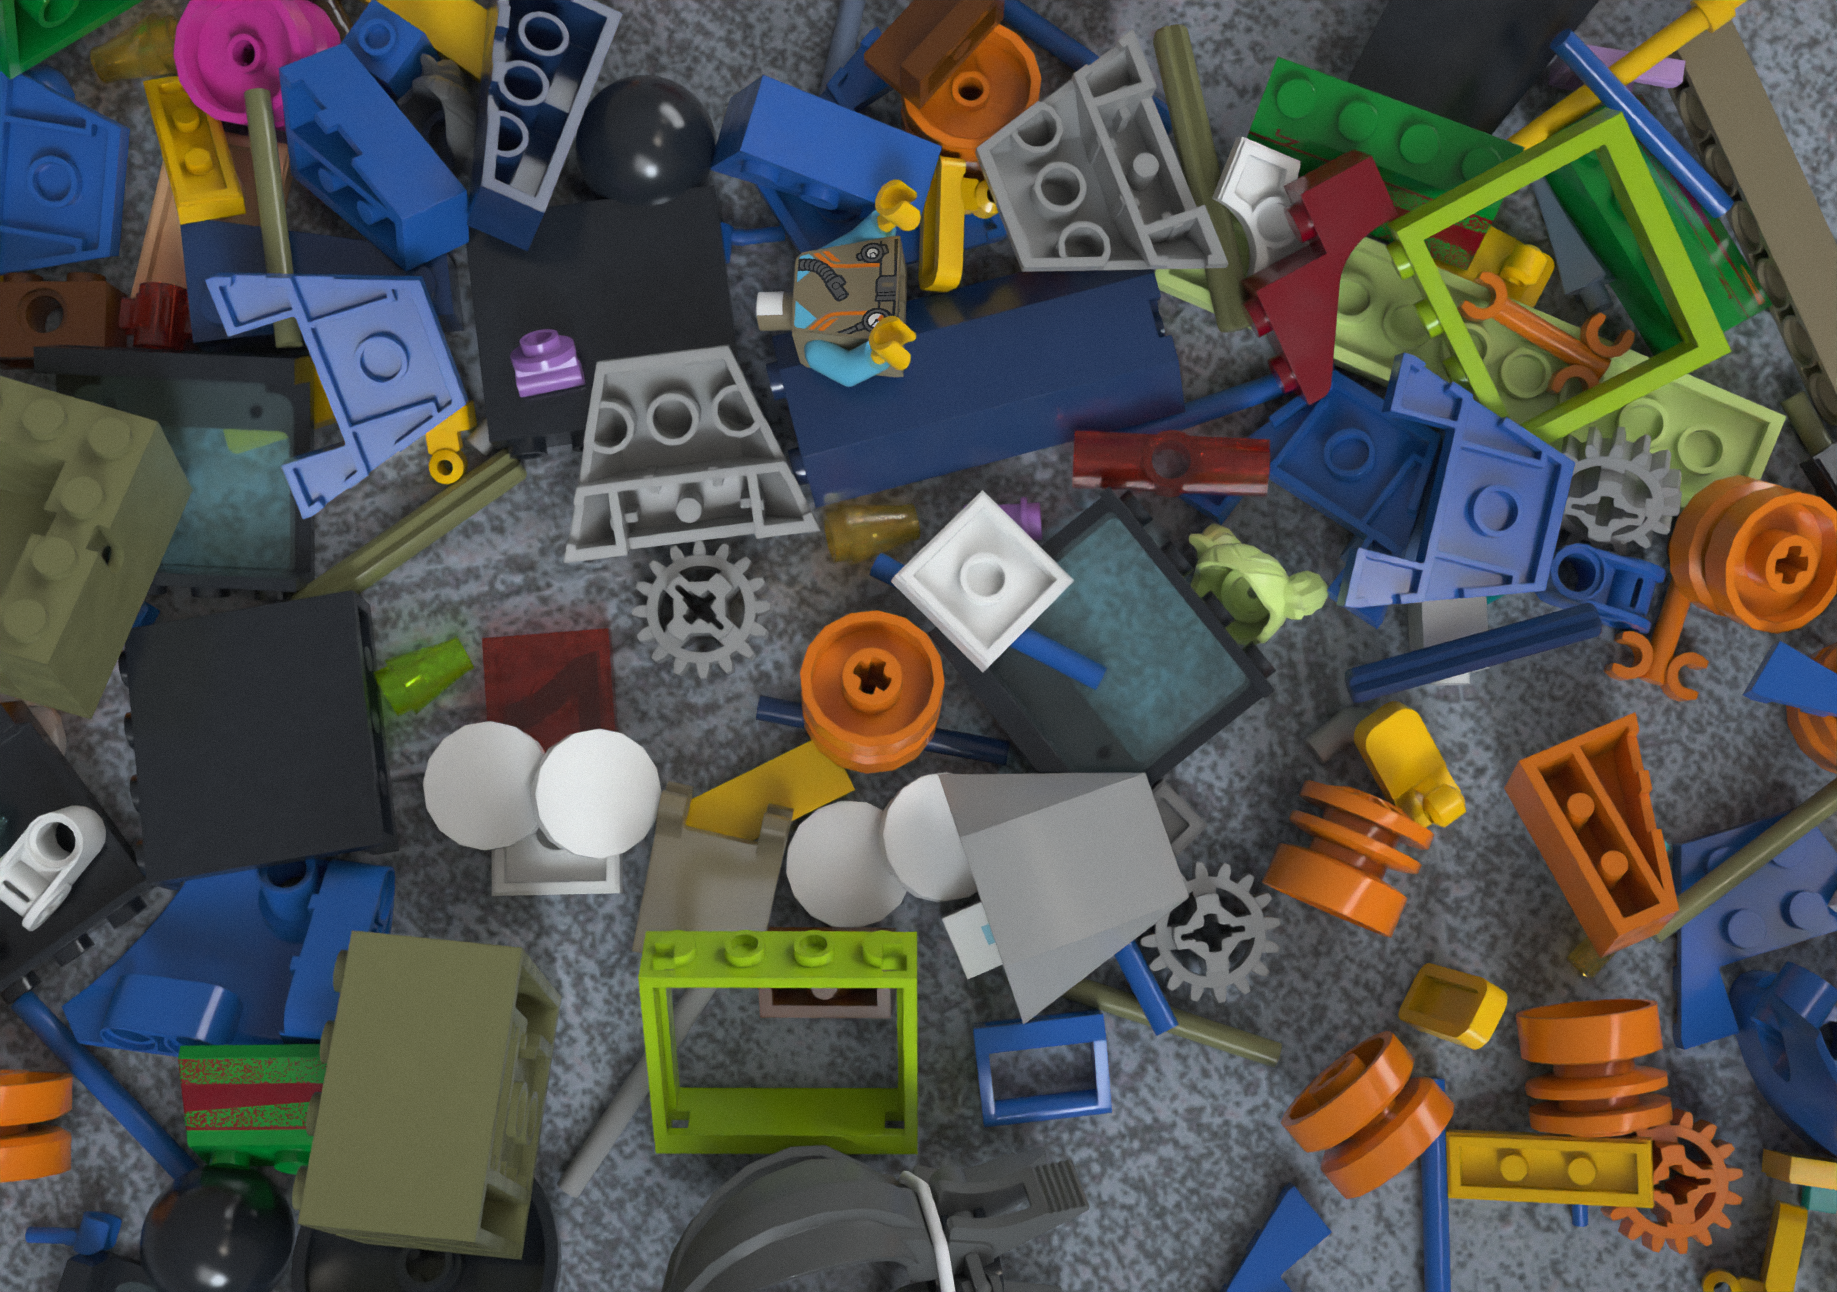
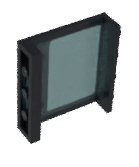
(231, 430)
(1167, 654)

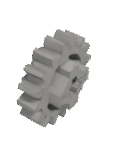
(1619, 491)
(722, 587)
(1214, 960)

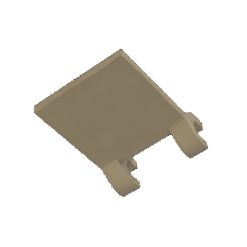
(709, 877)

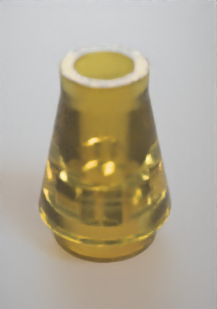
(138, 51)
(865, 531)

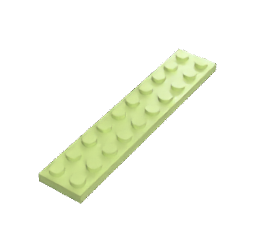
(1700, 424)

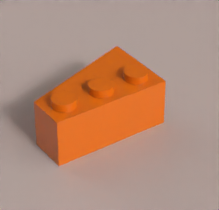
(1599, 833)

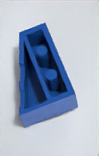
(818, 149)
(369, 159)

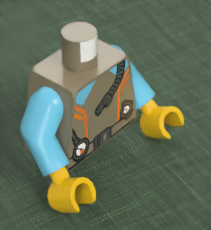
(851, 297)

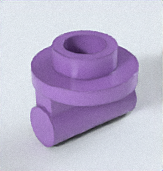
(546, 363)

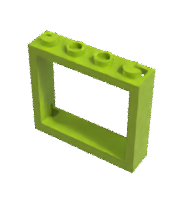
(1652, 228)
(778, 1117)

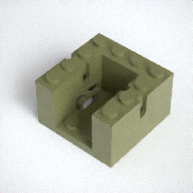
(69, 493)
(430, 1096)

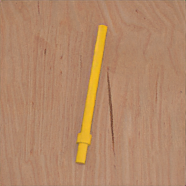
(1702, 16)

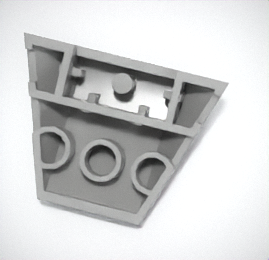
(1096, 177)
(679, 458)
(1063, 870)

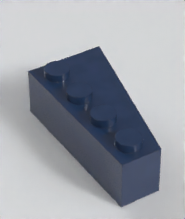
(532, 97)
(238, 248)

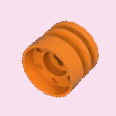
(1348, 856)
(1595, 1076)

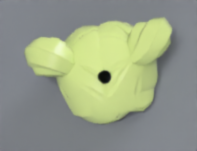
(1241, 570)

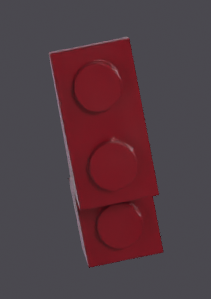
(1300, 293)

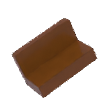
(931, 44)

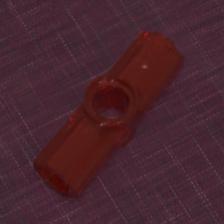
(1214, 463)

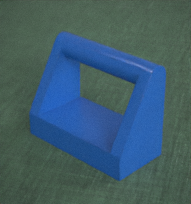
(1043, 1032)

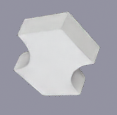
(1256, 196)

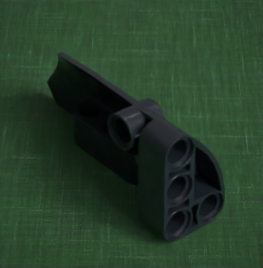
(1464, 55)

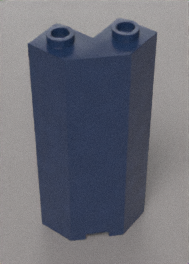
(987, 380)

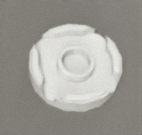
(482, 785)
(595, 793)
(923, 844)
(839, 866)

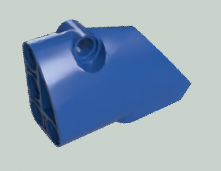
(237, 960)
(1788, 1050)

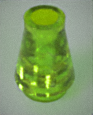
(422, 675)

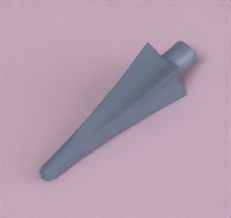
(1578, 264)

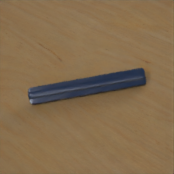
(1473, 652)

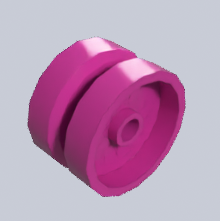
(240, 46)

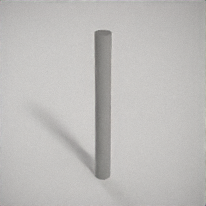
(627, 1100)

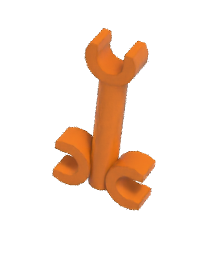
(1586, 358)
(1655, 659)

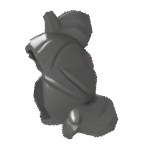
(443, 113)

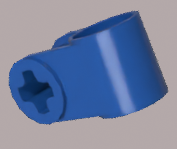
(1613, 583)

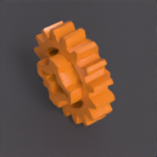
(1699, 1183)

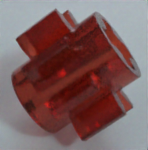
(157, 316)

